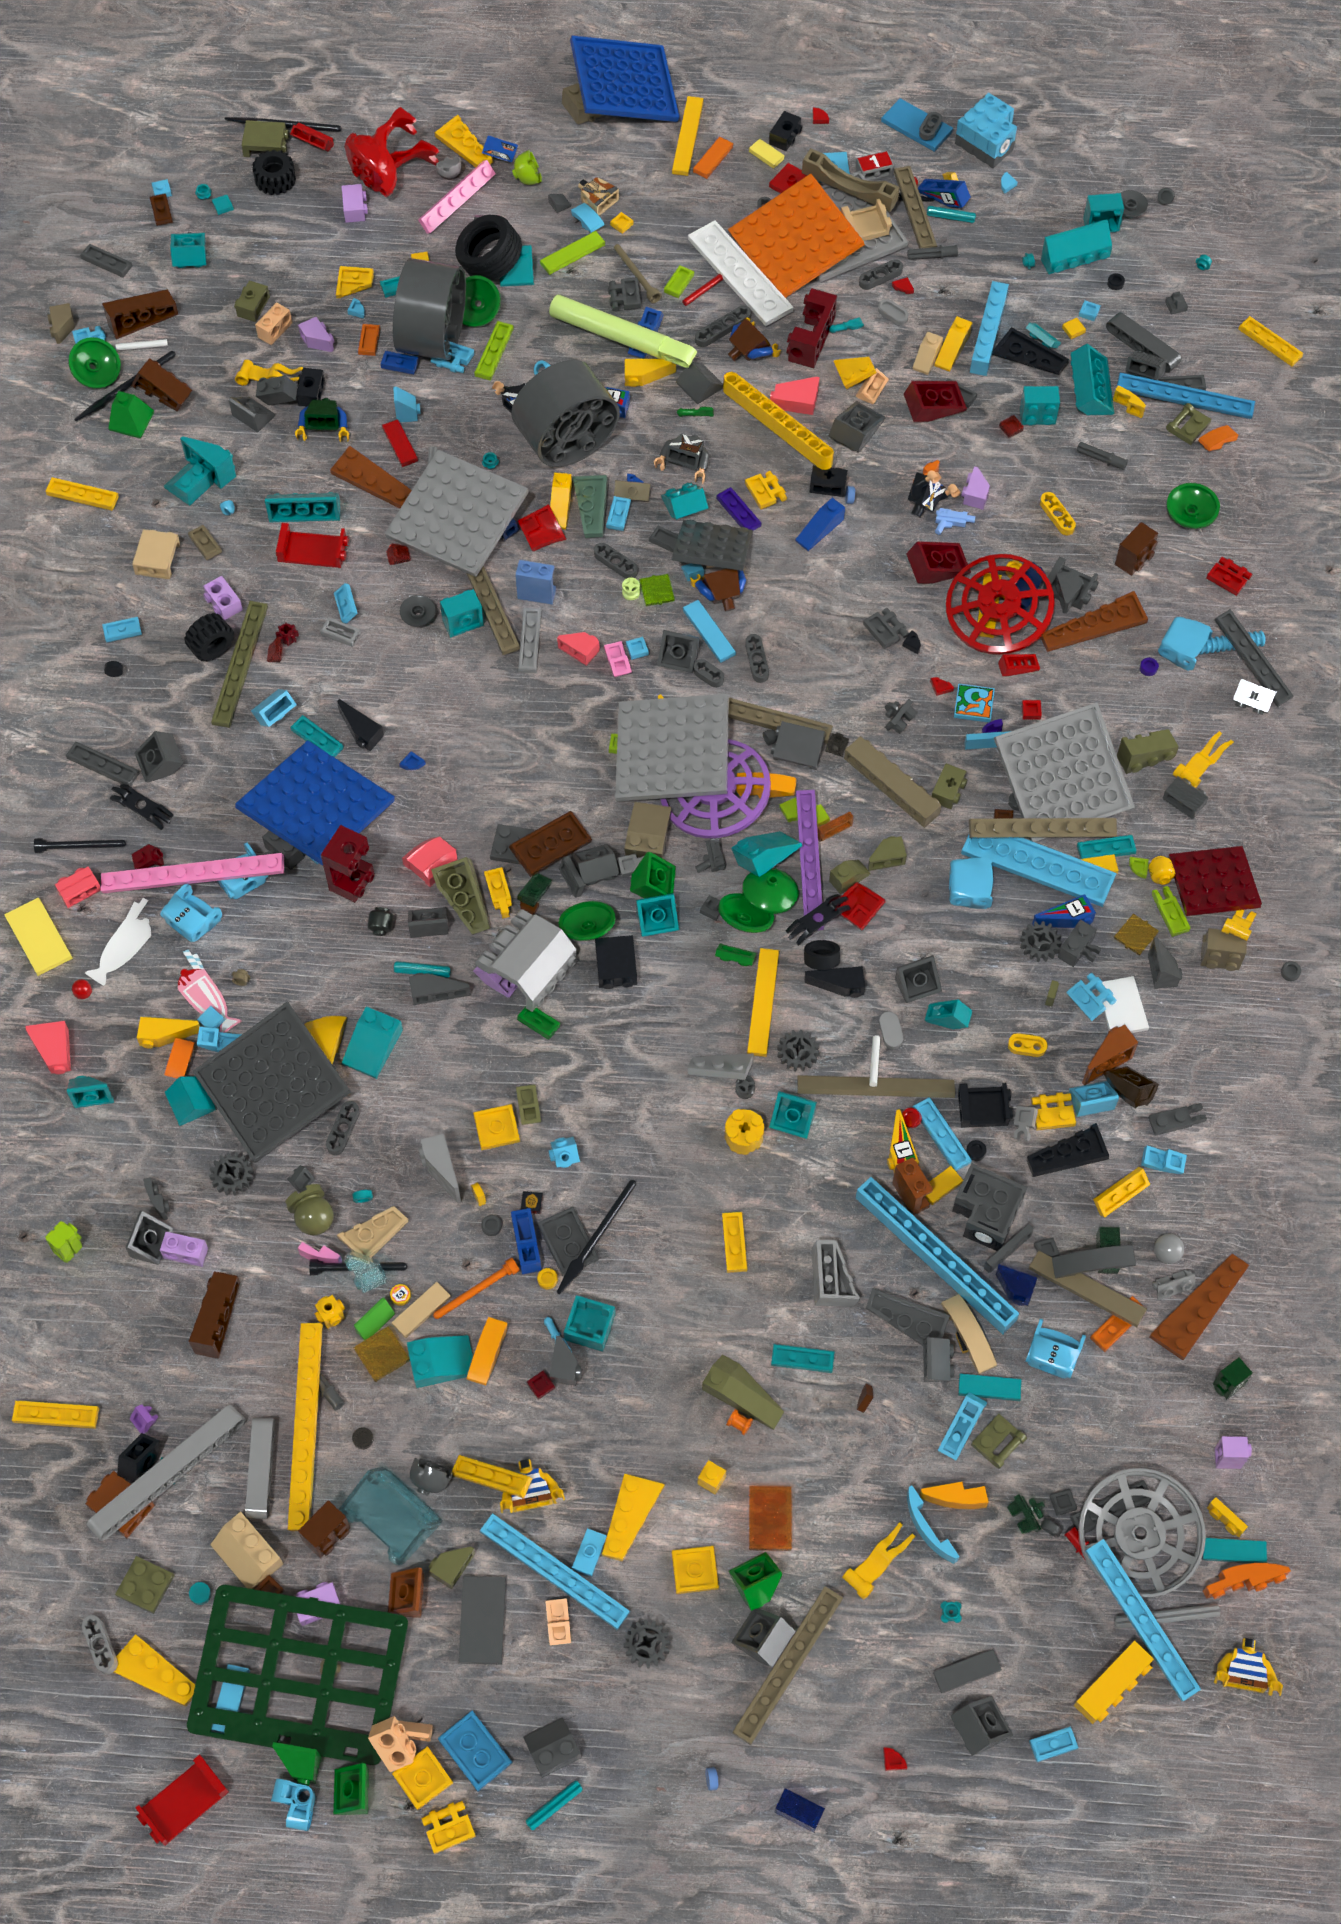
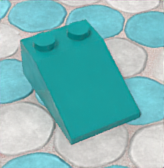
(212, 457)
(764, 851)
(372, 1042)
(439, 1359)

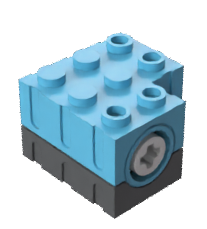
(987, 130)

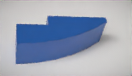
(651, 319)
(526, 1241)

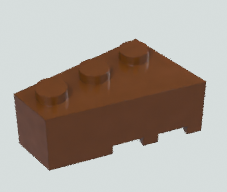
(161, 384)

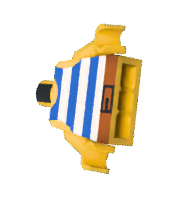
(539, 1494)
(1247, 1670)

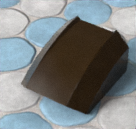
(1132, 1086)

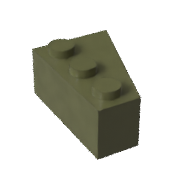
(1146, 750)

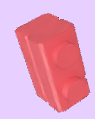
(77, 886)

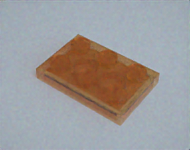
(770, 1518)

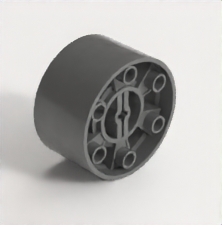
(429, 308)
(565, 413)

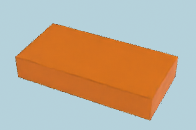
(369, 339)

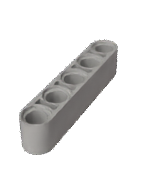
(260, 1468)

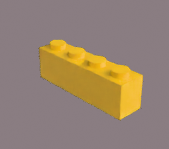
(1113, 1682)

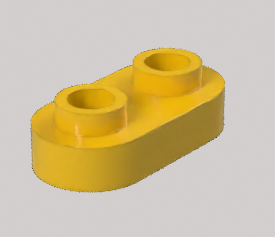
(1027, 1045)

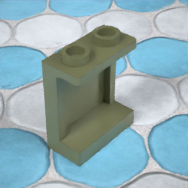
(264, 137)

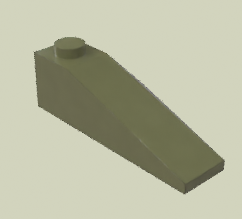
(462, 890)
(737, 1388)

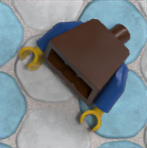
(750, 342)
(721, 586)

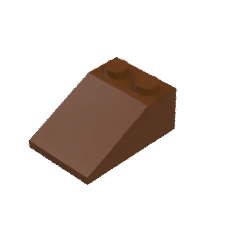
(1115, 1050)

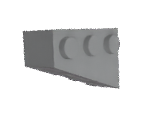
(830, 1276)

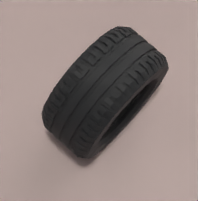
(481, 233)

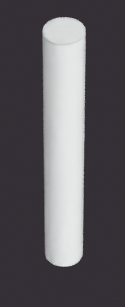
(139, 345)
(874, 1061)

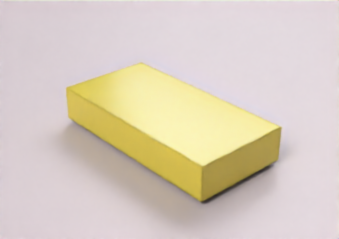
(766, 153)

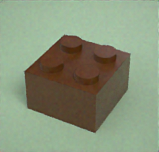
(1136, 549)
(324, 1529)

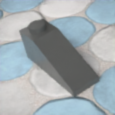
(433, 988)

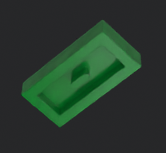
(730, 953)
(539, 1022)

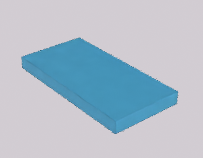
(908, 119)

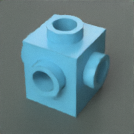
(564, 1152)

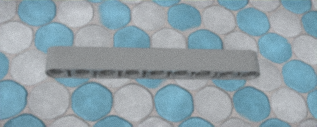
(165, 1473)

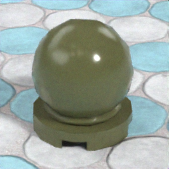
(311, 1211)

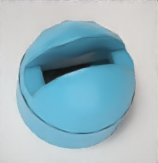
(227, 507)

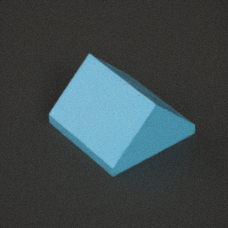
(1093, 1098)

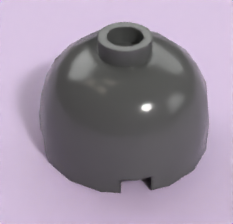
(429, 1477)

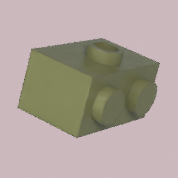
(252, 301)

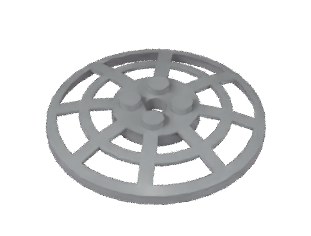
(1152, 1525)

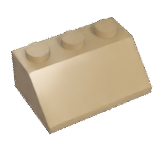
(246, 1551)

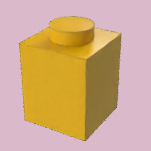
(711, 1477)

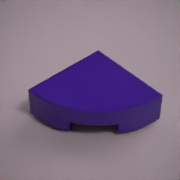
(993, 726)

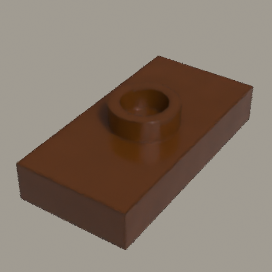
(161, 209)

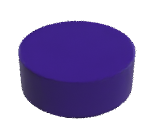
(1149, 666)

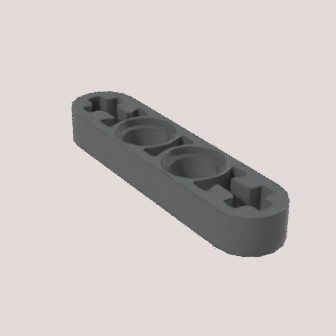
(720, 323)

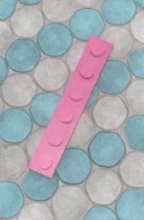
(456, 196)

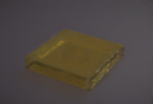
(381, 1354)

